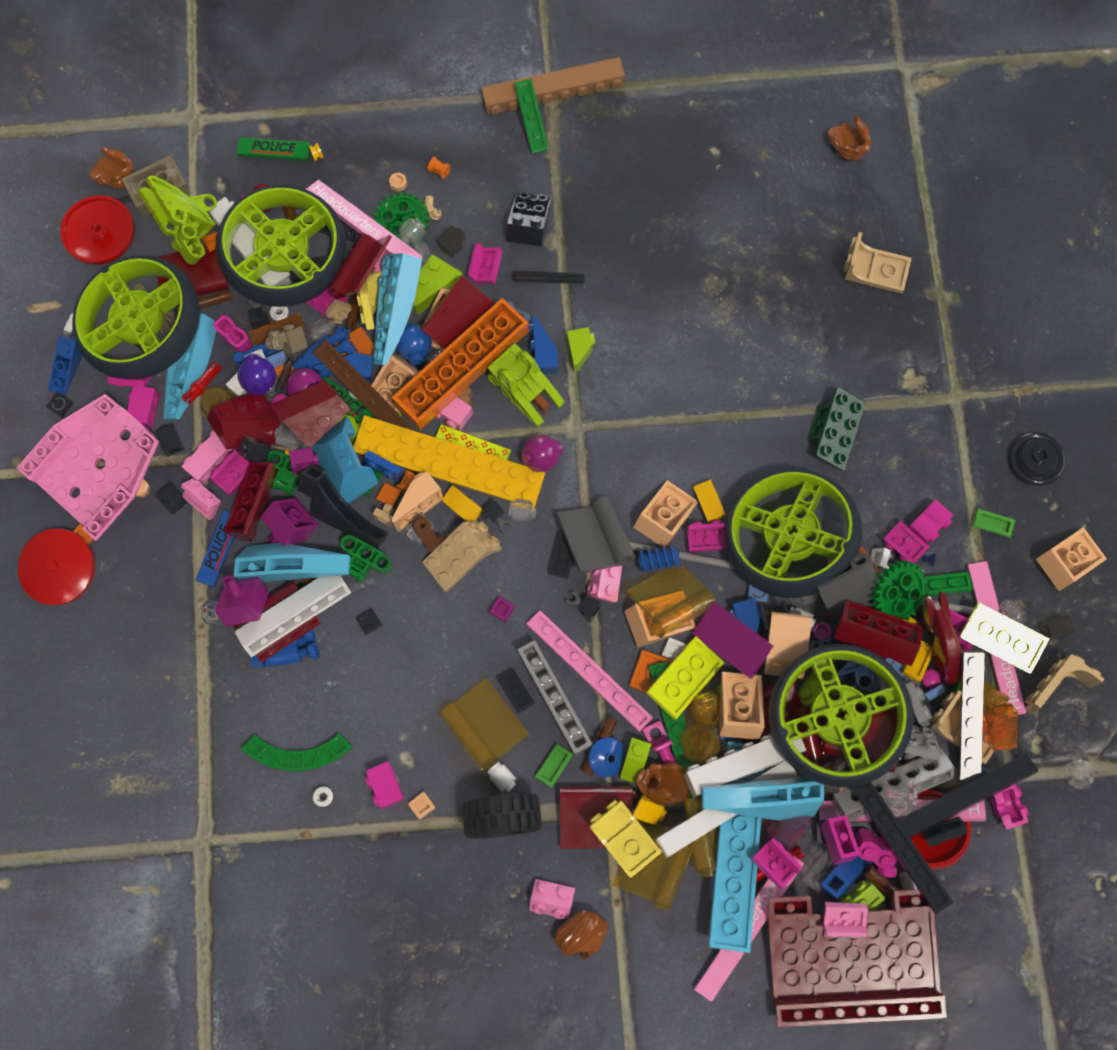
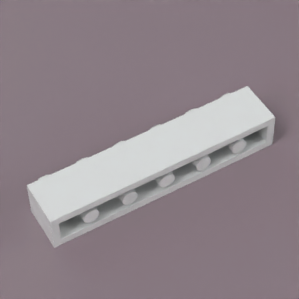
(244, 244)
(291, 613)
(736, 764)

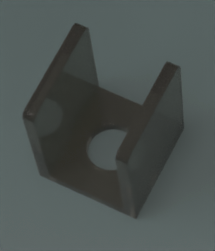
(766, 613)

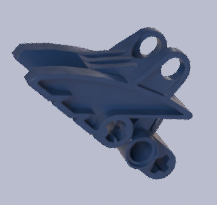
(849, 670)

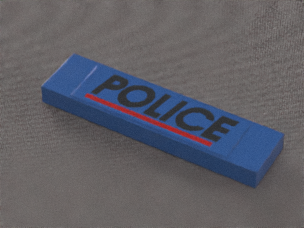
(216, 554)

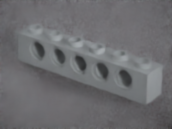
(554, 698)
(923, 780)

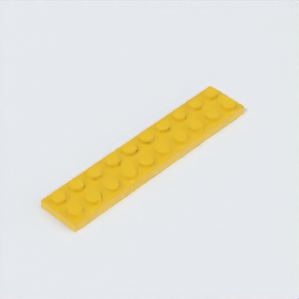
(448, 461)

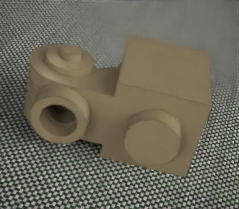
(289, 339)

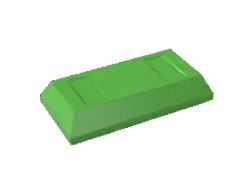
(994, 523)
(554, 765)

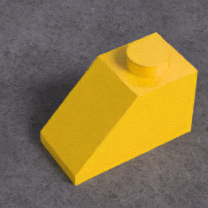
(649, 810)

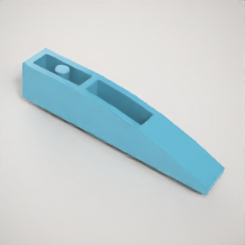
(394, 302)
(188, 369)
(288, 562)
(767, 799)

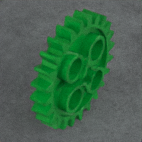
(393, 208)
(903, 594)

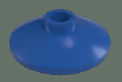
(599, 756)

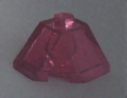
(788, 831)

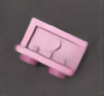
(200, 498)
(605, 584)
(551, 899)
(845, 919)

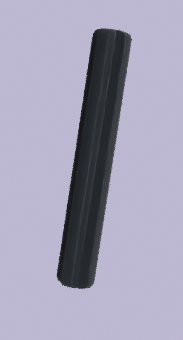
(548, 277)

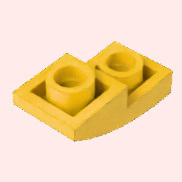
(709, 501)
(462, 504)

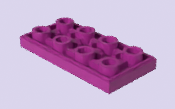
(733, 640)

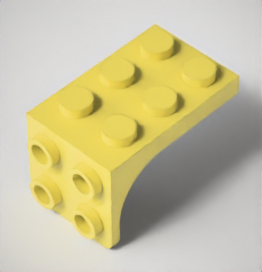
(367, 299)
(624, 838)

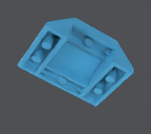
(341, 462)

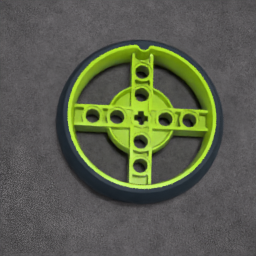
(280, 245)
(135, 317)
(812, 486)
(861, 769)

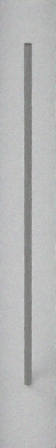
(727, 564)

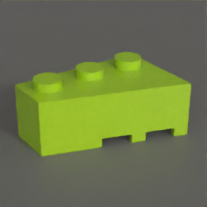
(433, 277)

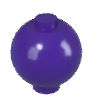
(256, 375)

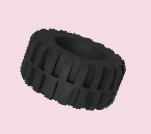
(501, 816)

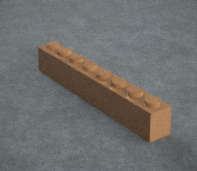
(557, 85)

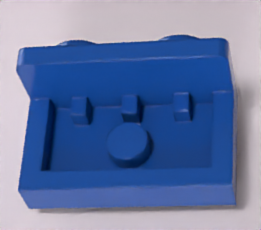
(383, 466)

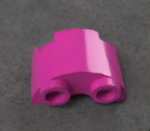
(1008, 807)

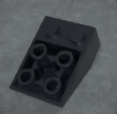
(528, 218)

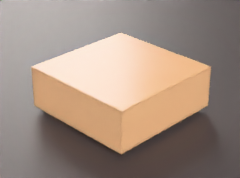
(421, 805)

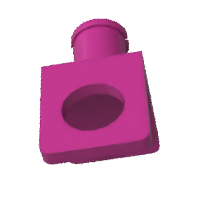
(661, 744)

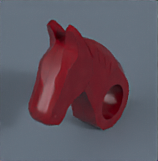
(946, 647)

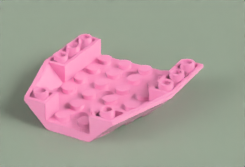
(70, 457)

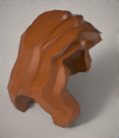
(850, 141)
(112, 169)
(664, 783)
(581, 934)

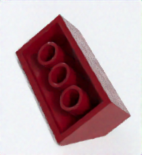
(251, 501)
(879, 633)

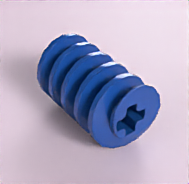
(658, 558)

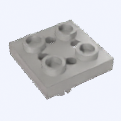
(922, 711)
(923, 744)

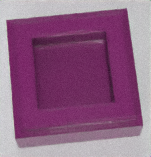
(502, 609)

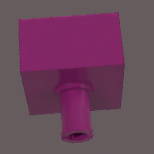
(289, 522)
(241, 600)

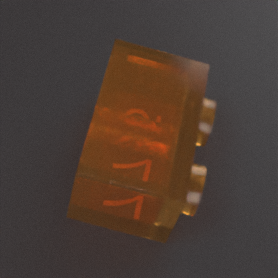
(1001, 726)

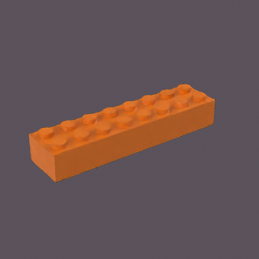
(460, 364)

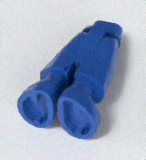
(309, 360)
(292, 653)

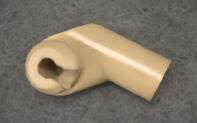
(434, 213)

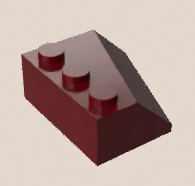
(312, 411)
(243, 416)

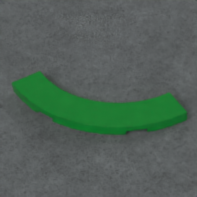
(297, 760)

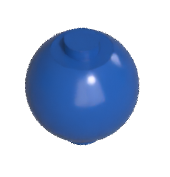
(414, 344)

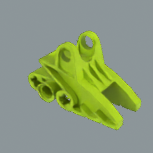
(177, 209)
(522, 381)

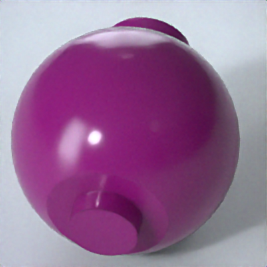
(301, 380)
(541, 453)

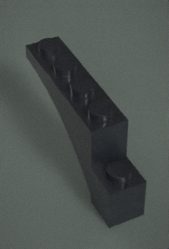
(334, 510)

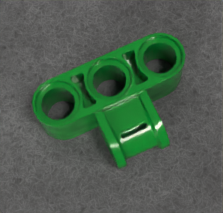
(284, 479)
(359, 566)

